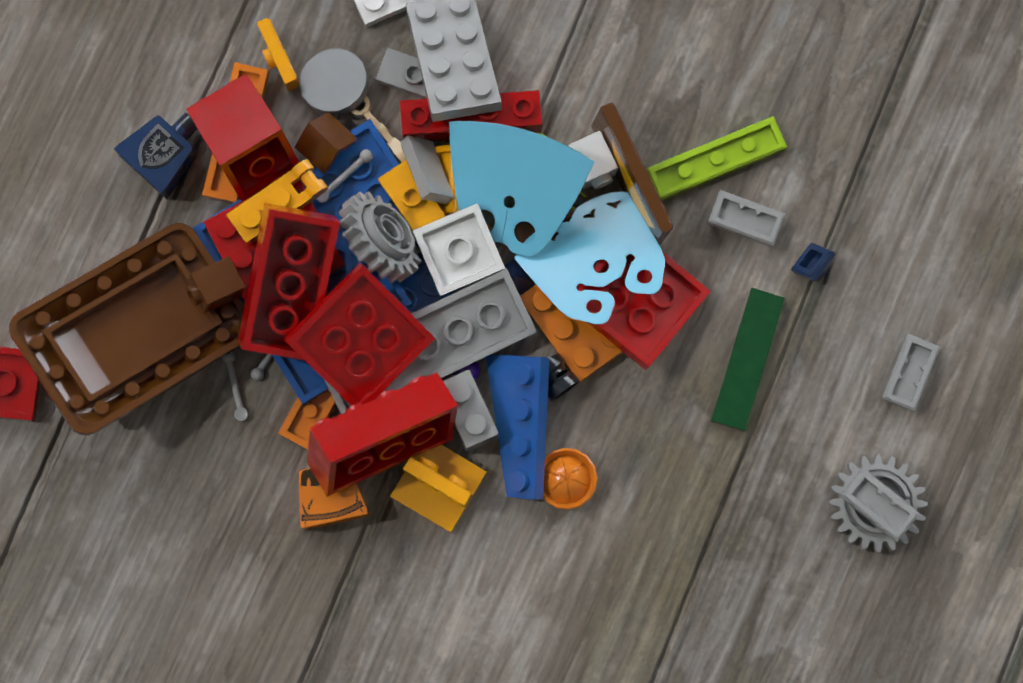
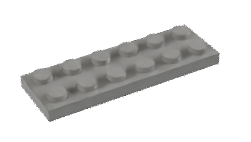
(465, 329)

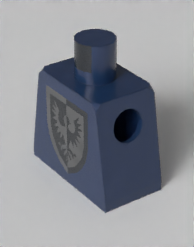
(160, 152)

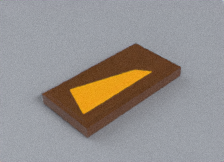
(631, 171)

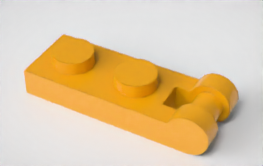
(281, 192)

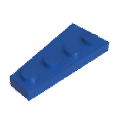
(520, 413)

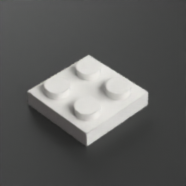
(458, 249)

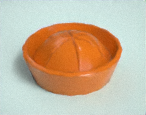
(568, 478)

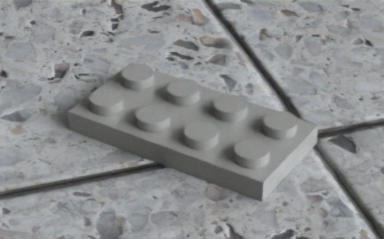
(453, 58)

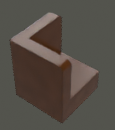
(324, 141)

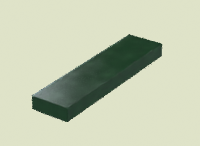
(747, 359)

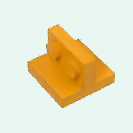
(438, 486)

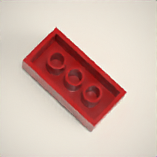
(286, 276)
(381, 433)

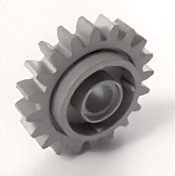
(380, 236)
(859, 525)

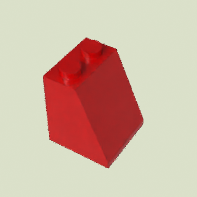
(243, 137)

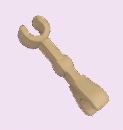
(393, 143)

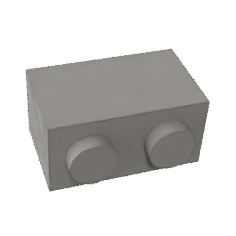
(472, 419)

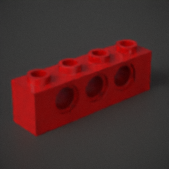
(518, 110)

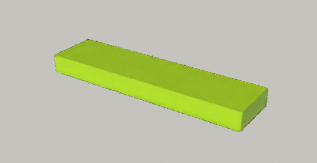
(717, 158)

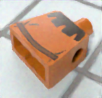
(323, 510)

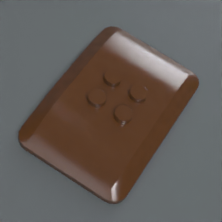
(125, 331)

